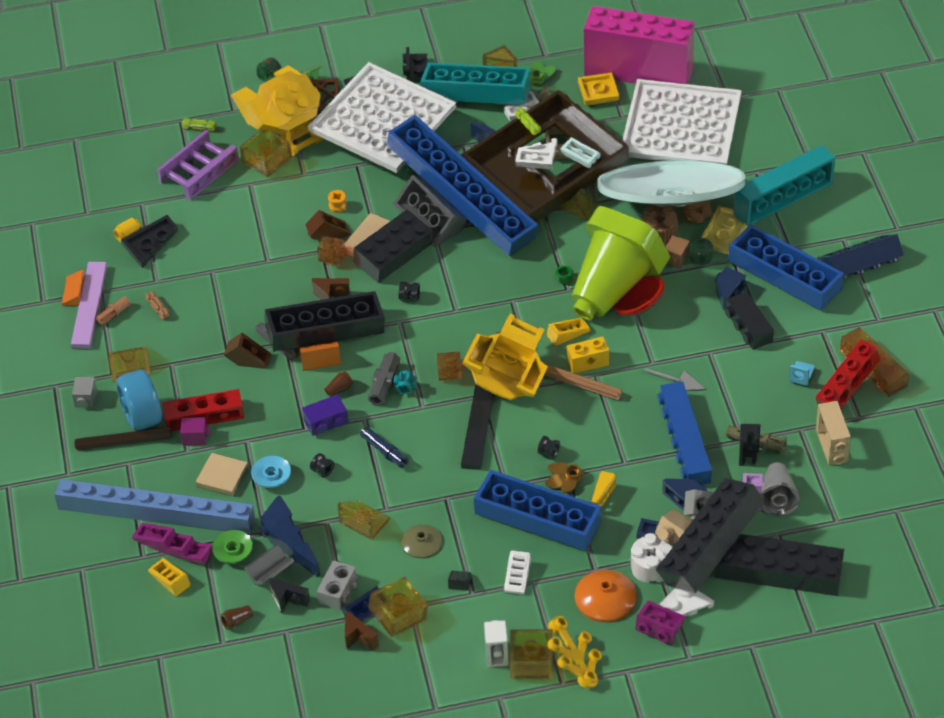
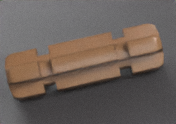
(157, 305)

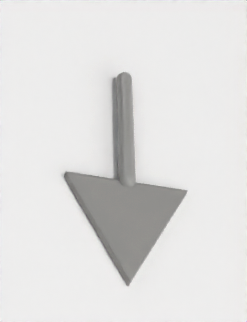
(689, 382)

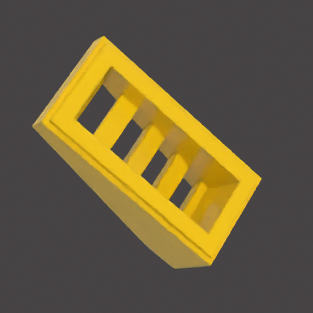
(561, 332)
(604, 487)
(171, 578)

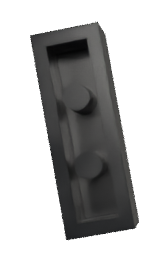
(749, 320)

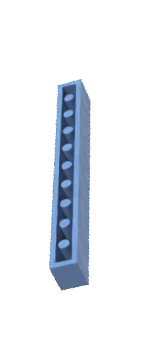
(154, 506)

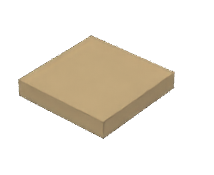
(221, 474)

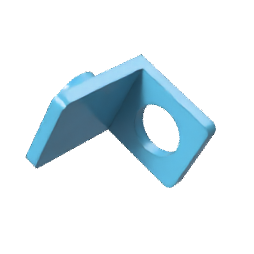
(801, 373)

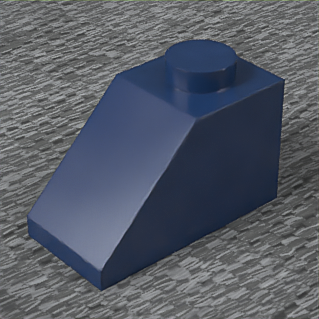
(729, 284)
(676, 489)

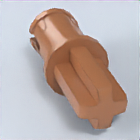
(113, 310)

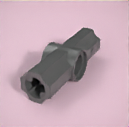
(384, 378)

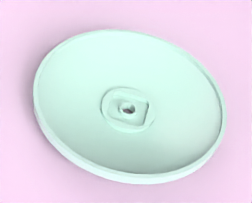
(671, 182)

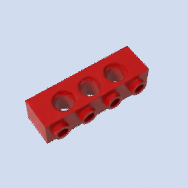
(849, 374)
(214, 407)

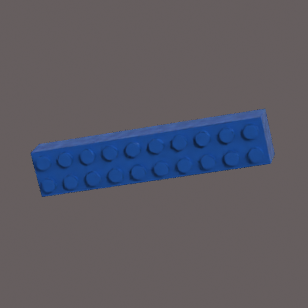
(462, 185)

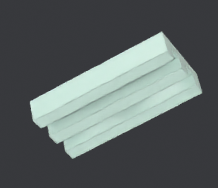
(577, 154)

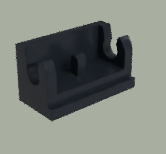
(749, 442)

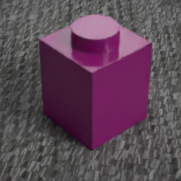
(194, 431)

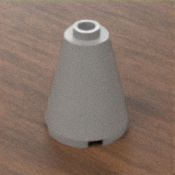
(779, 491)

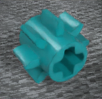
(405, 382)

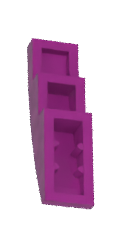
(169, 542)

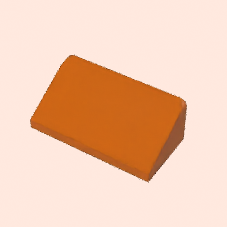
(73, 289)

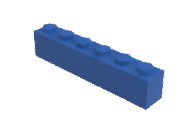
(684, 432)

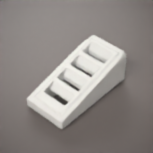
(517, 560)

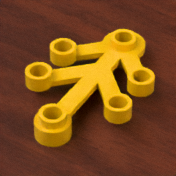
(586, 674)

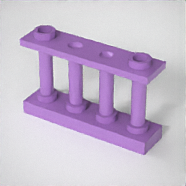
(203, 177)

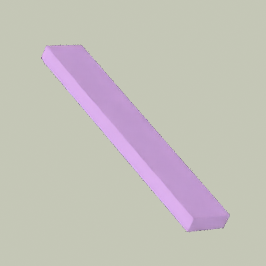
(89, 305)

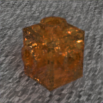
(703, 211)
(331, 250)
(450, 366)

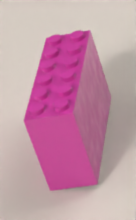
(638, 46)

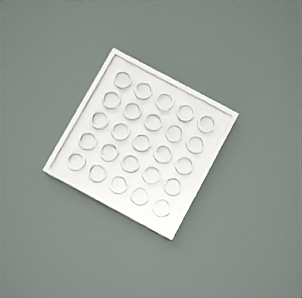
(373, 106)
(681, 122)

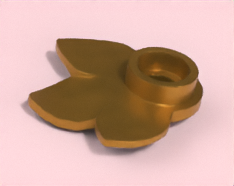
(564, 476)

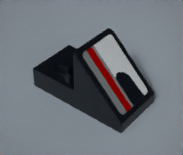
(287, 592)

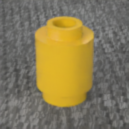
(126, 228)

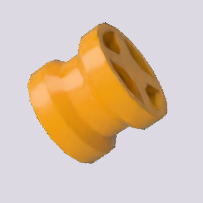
(337, 201)

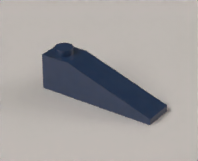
(281, 531)

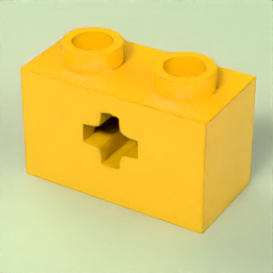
(588, 355)

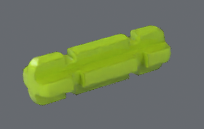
(528, 121)
(197, 124)

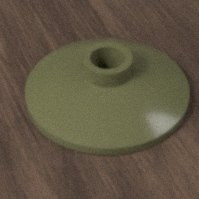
(421, 547)

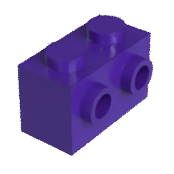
(325, 415)

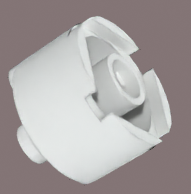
(647, 556)

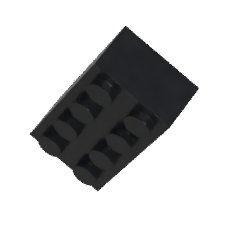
(392, 246)

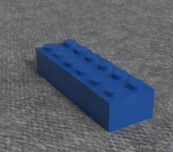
(785, 267)
(537, 510)

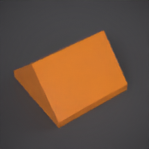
(320, 355)

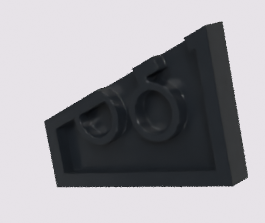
(149, 240)

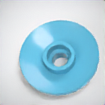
(268, 466)

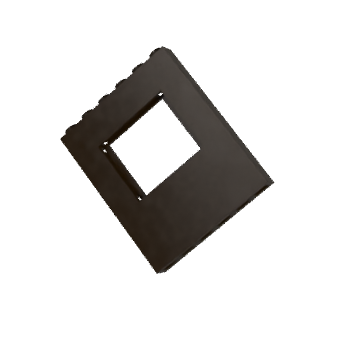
(532, 187)

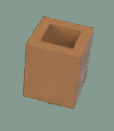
(678, 250)

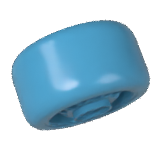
(139, 399)

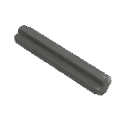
(261, 330)

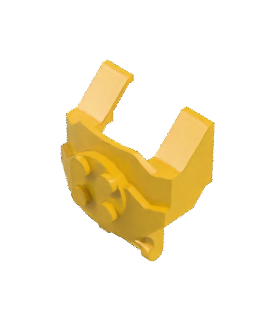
(282, 106)
(507, 360)

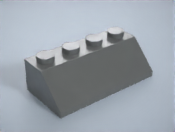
(431, 209)

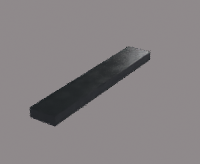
(477, 429)

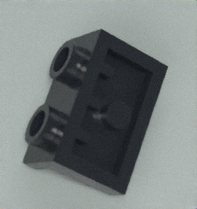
(414, 65)

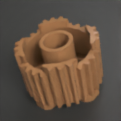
(662, 220)

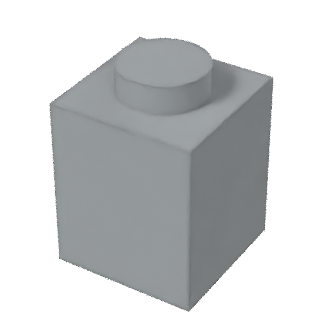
(84, 392)

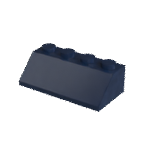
(864, 255)

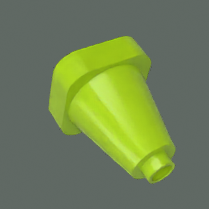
(616, 259)

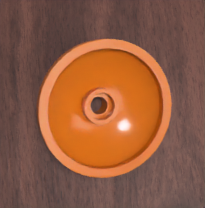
(605, 603)

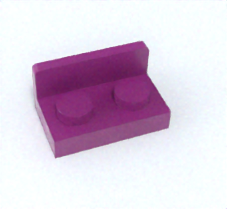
(659, 622)

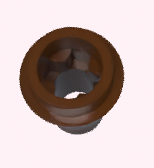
(339, 384)
(233, 617)

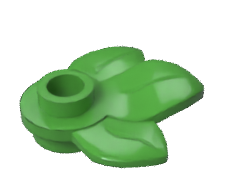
(540, 73)

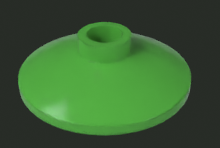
(229, 541)

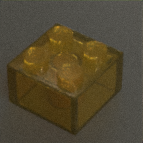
(265, 152)
(398, 606)
(530, 654)

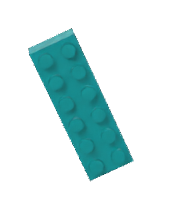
(478, 83)
(784, 185)

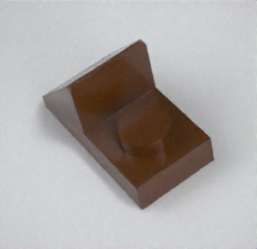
(328, 287)
(357, 631)

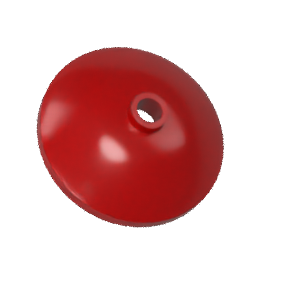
(640, 296)

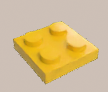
(598, 89)

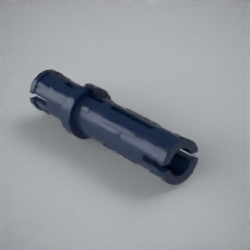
(390, 451)

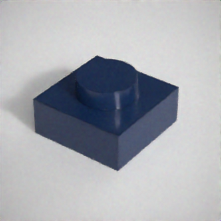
(645, 527)

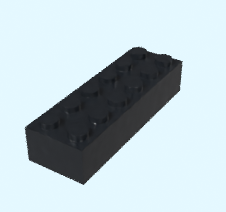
(324, 321)
(710, 535)
(782, 564)

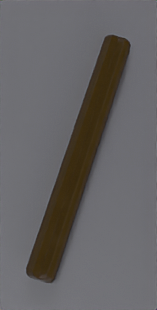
(123, 438)

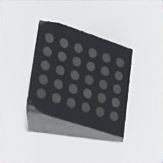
(459, 580)

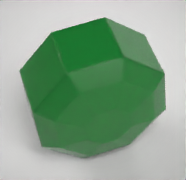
(564, 274)

